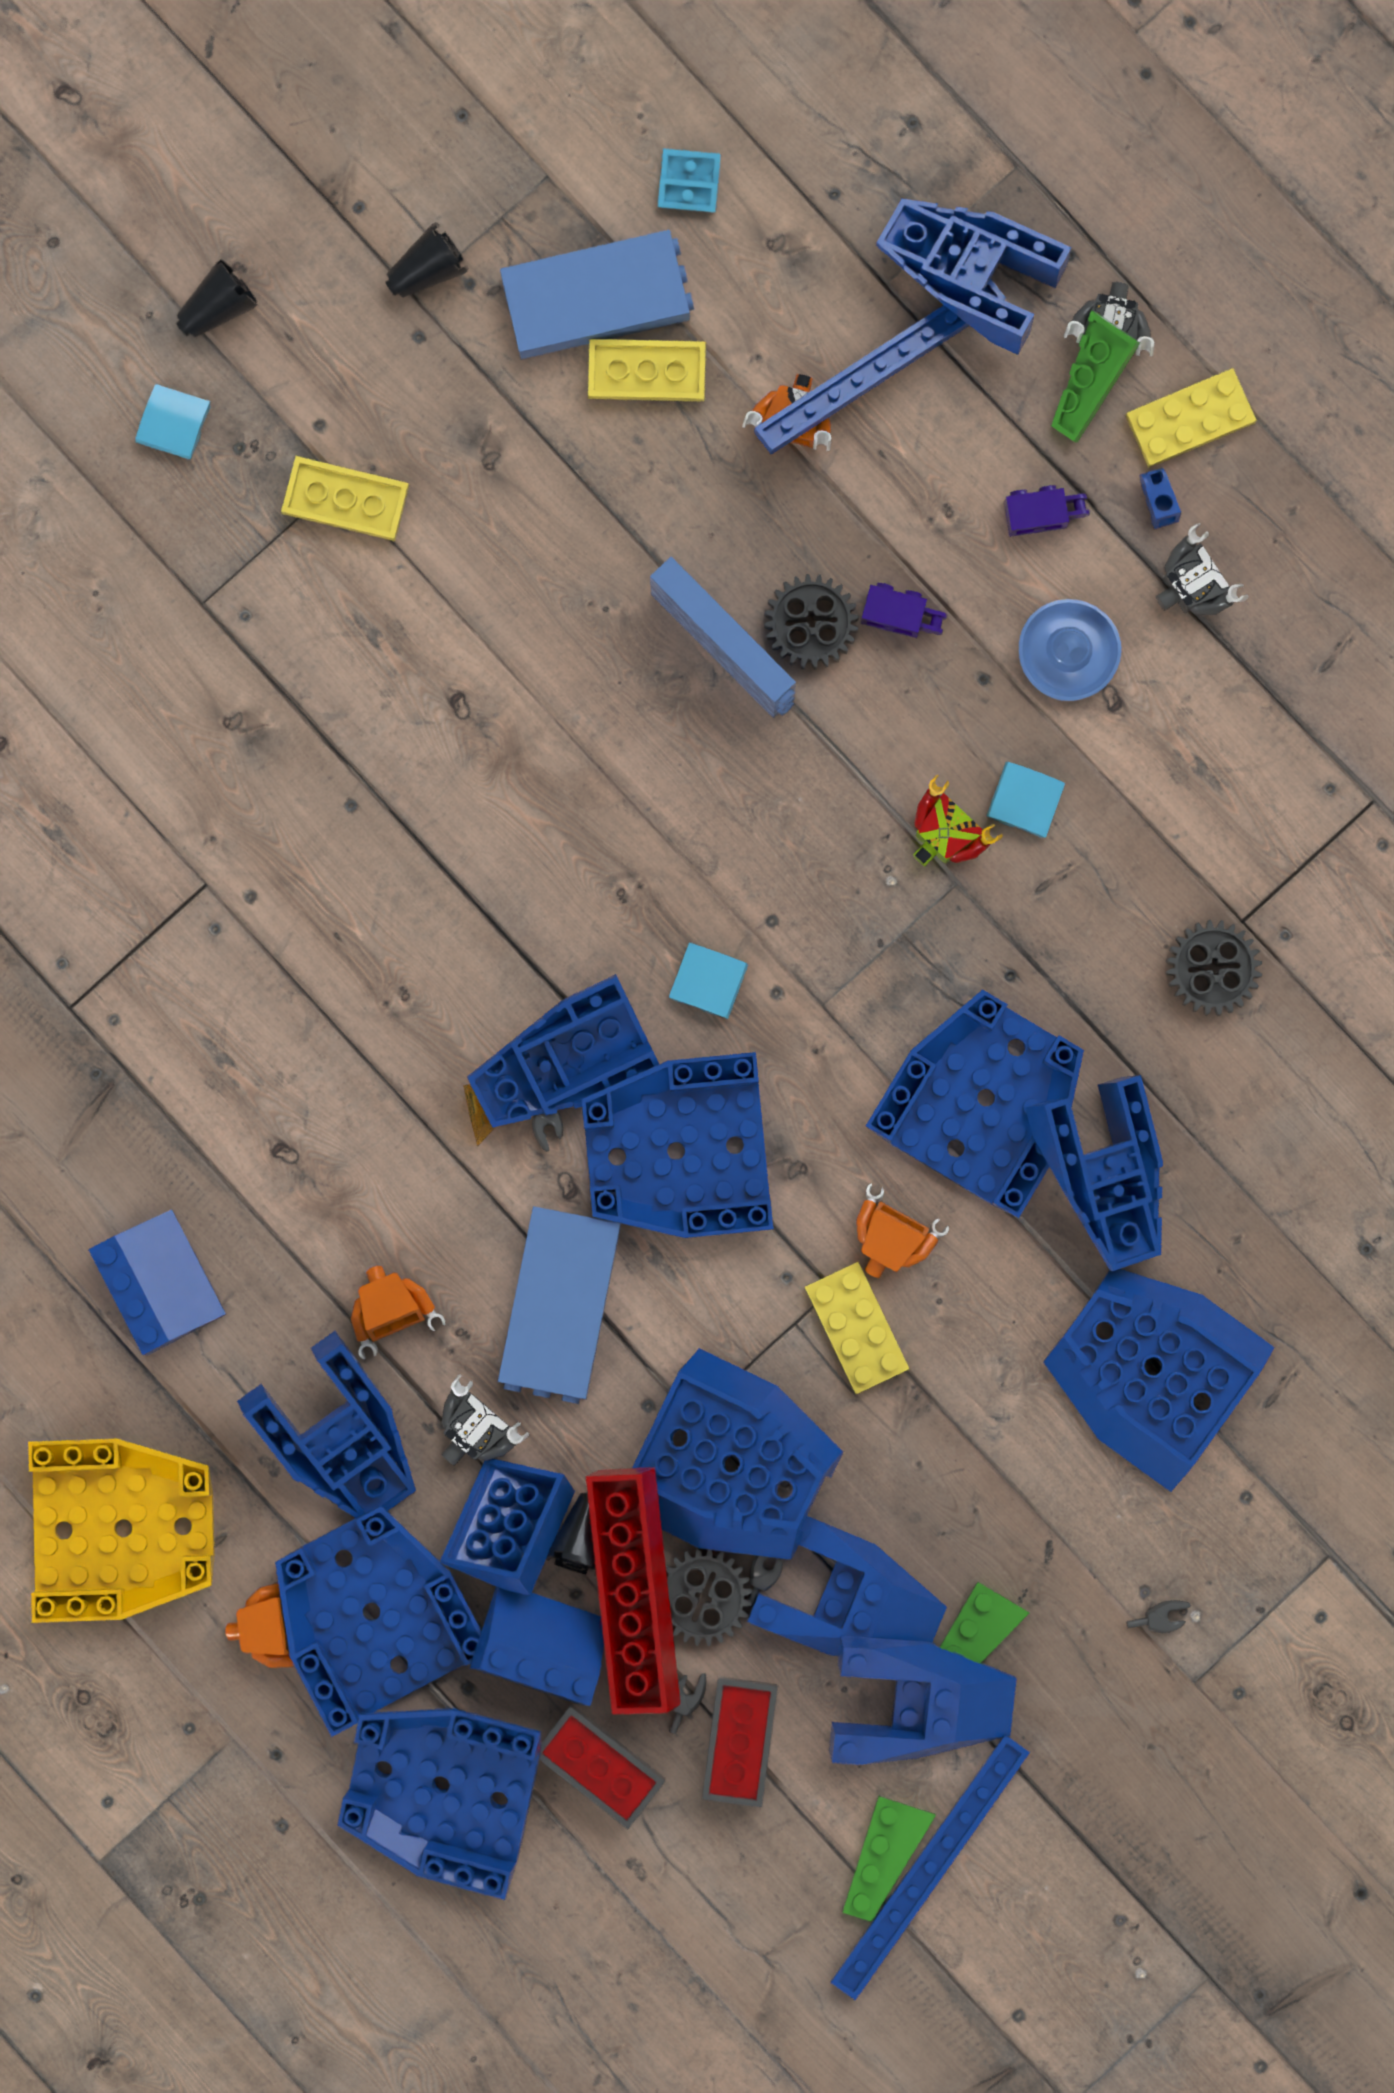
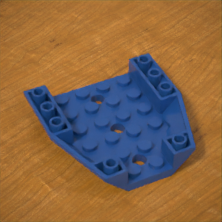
(938, 1102)
(690, 1104)
(1148, 1415)
(744, 1417)
(345, 1654)
(437, 1832)

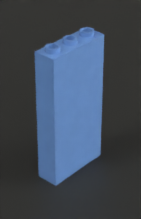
(596, 293)
(723, 638)
(559, 1304)

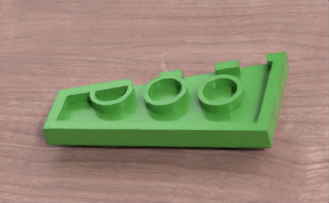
(1099, 364)
(982, 1624)
(887, 1848)

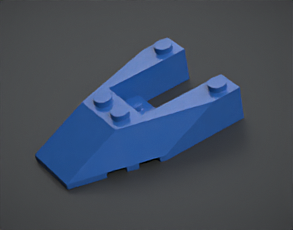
(957, 254)
(1113, 1186)
(350, 1453)
(862, 1598)
(937, 1703)

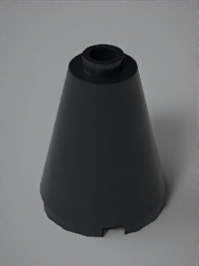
(426, 264)
(215, 301)
(574, 1540)

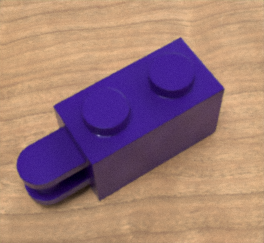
(1042, 510)
(900, 611)

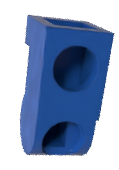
(1160, 498)

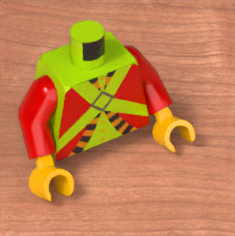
(947, 829)

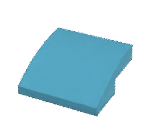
(689, 180)
(172, 421)
(1025, 799)
(708, 980)

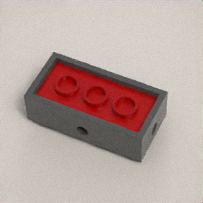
(740, 1741)
(600, 1766)

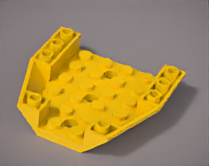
(96, 1569)

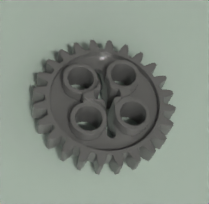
(808, 595)
(1210, 942)
(728, 1607)

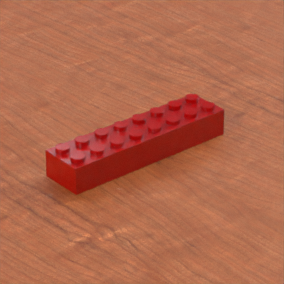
(633, 1590)

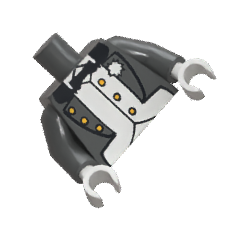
(1117, 310)
(1195, 580)
(475, 1427)

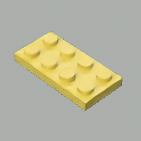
(646, 370)
(1191, 417)
(345, 498)
(856, 1328)

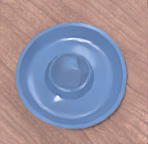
(1069, 649)

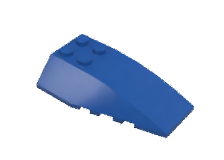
(565, 1056)

